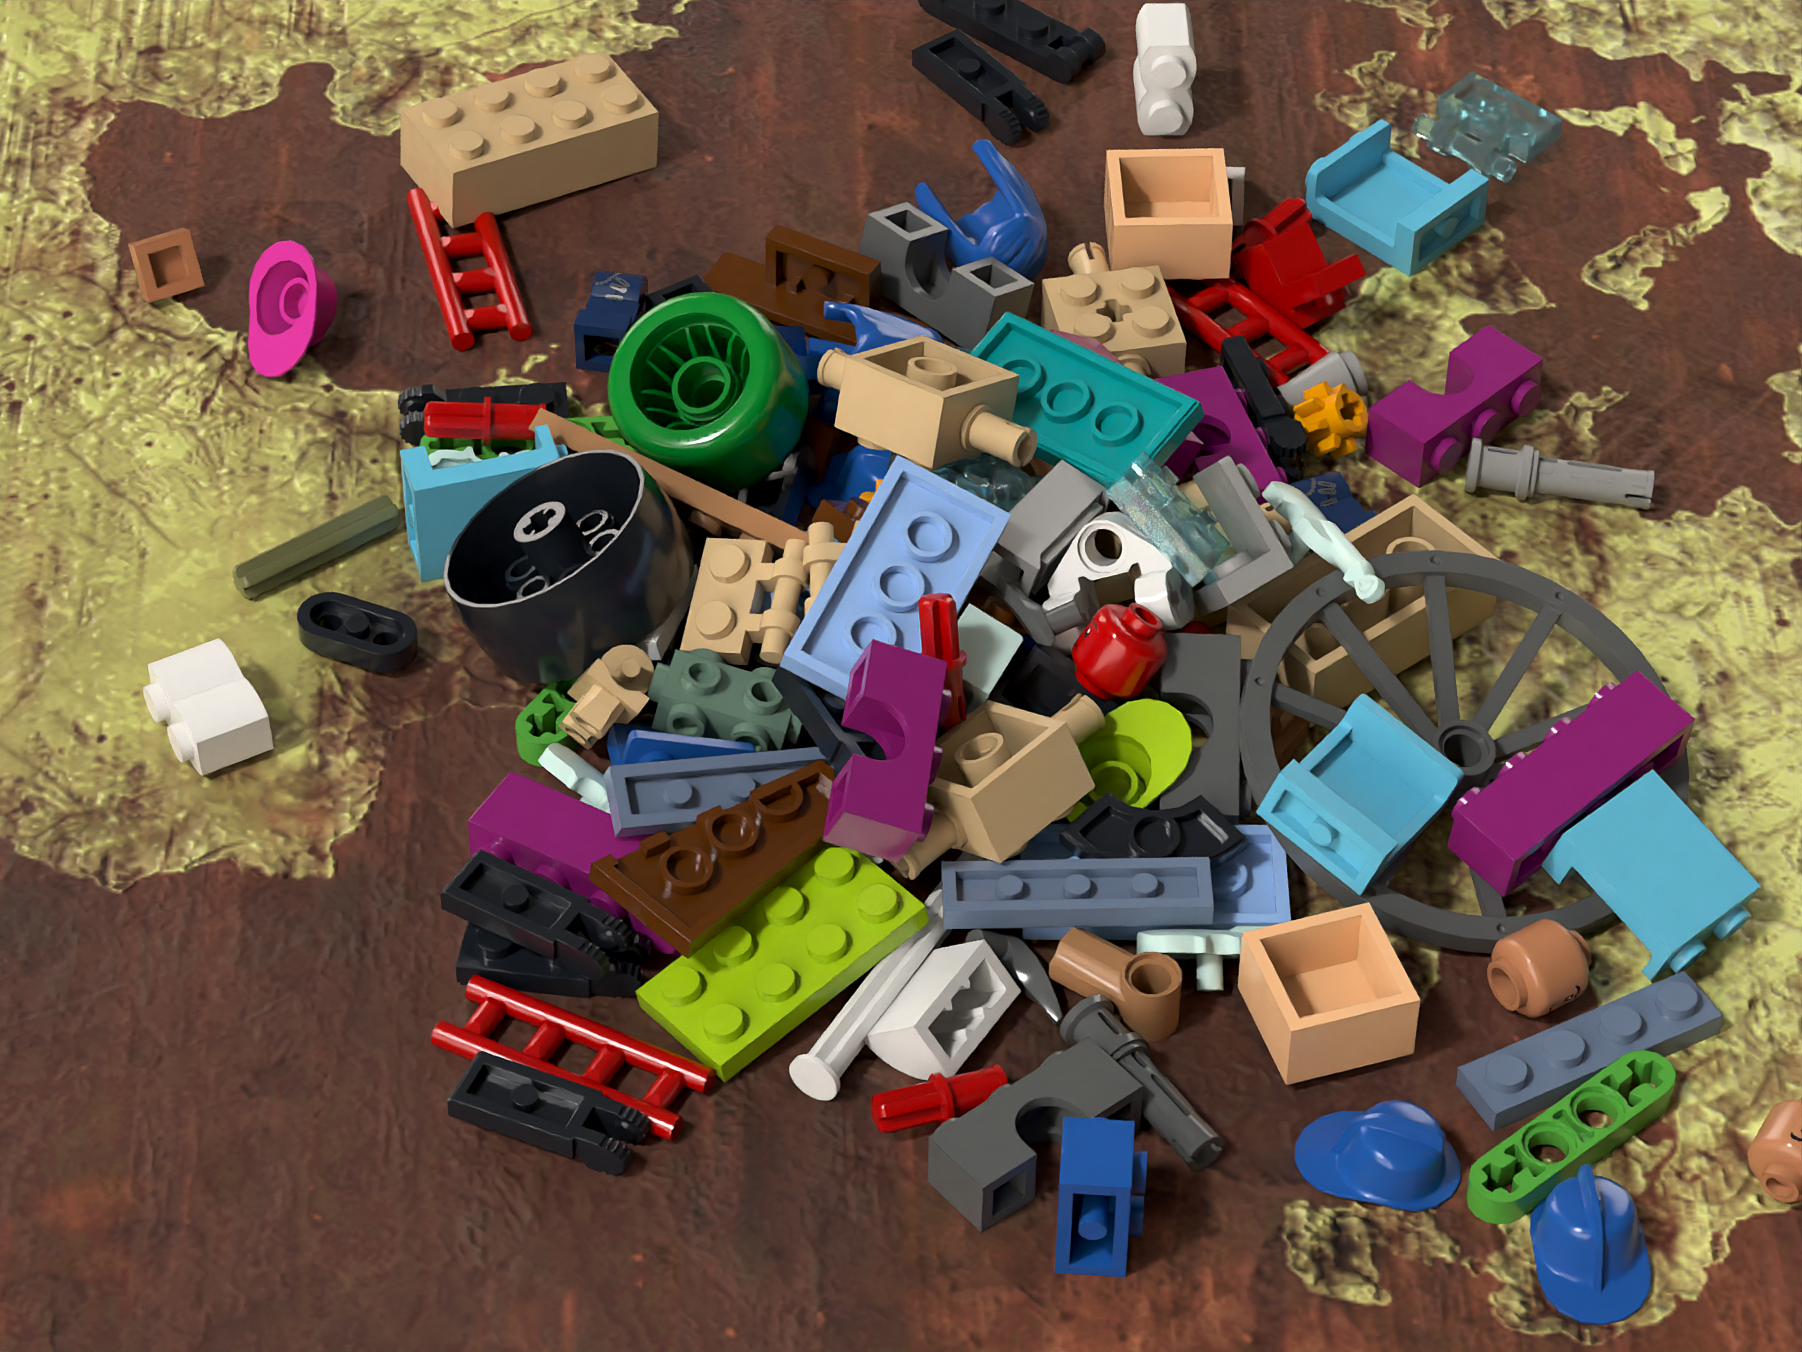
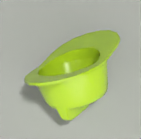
(1136, 754)

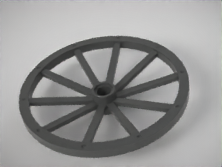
(1458, 740)

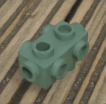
(722, 702)

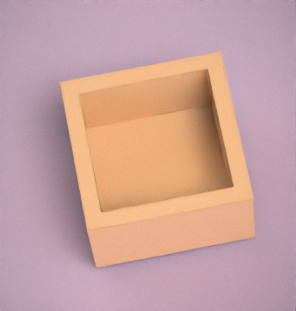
(1169, 211)
(1328, 993)

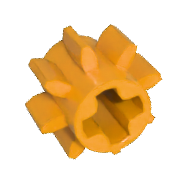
(1332, 419)

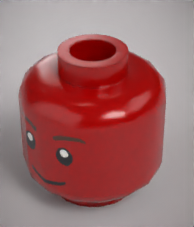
(1119, 651)

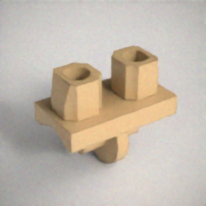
(608, 693)

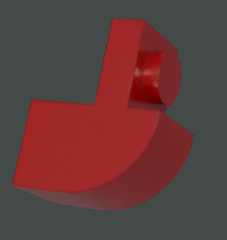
(1295, 277)

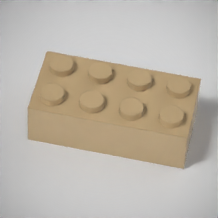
(529, 138)
(1391, 625)

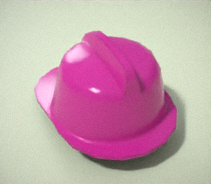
(289, 307)

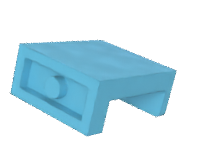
(1391, 202)
(446, 498)
(1361, 794)
(1657, 872)

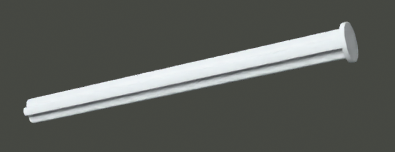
(831, 1055)

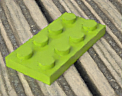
(783, 959)

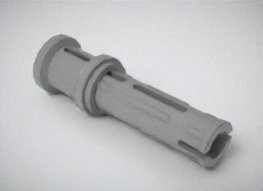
(1528, 472)

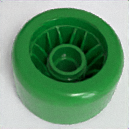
(709, 390)

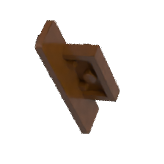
(799, 279)

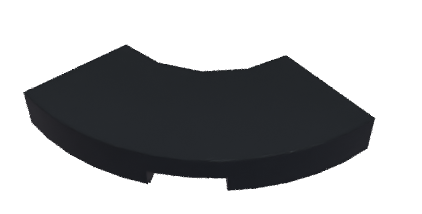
(1123, 831)

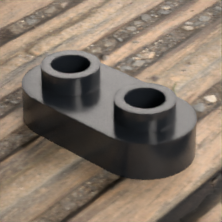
(357, 632)

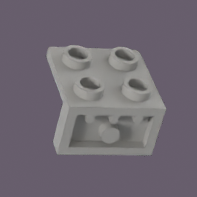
(1259, 543)

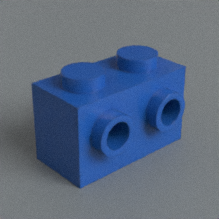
(1096, 1197)

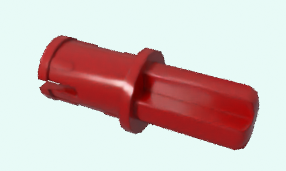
(1284, 216)
(480, 420)
(941, 641)
(934, 1100)

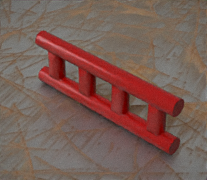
(451, 286)
(1260, 320)
(558, 1024)

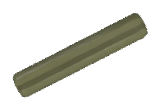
(316, 547)

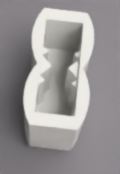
(1164, 69)
(208, 707)

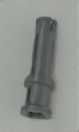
(1161, 1101)

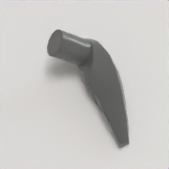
(1039, 625)
(1023, 968)

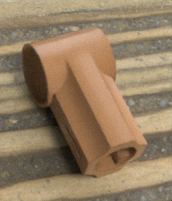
(1140, 986)

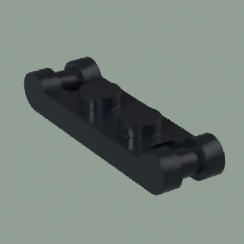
(1022, 34)

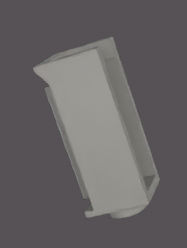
(1043, 529)

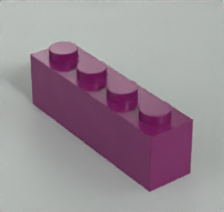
(1574, 771)
(554, 840)

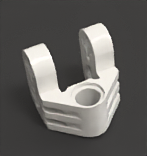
(1158, 588)

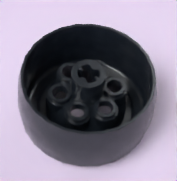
(569, 565)

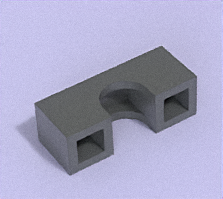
(916, 276)
(1205, 684)
(985, 1155)

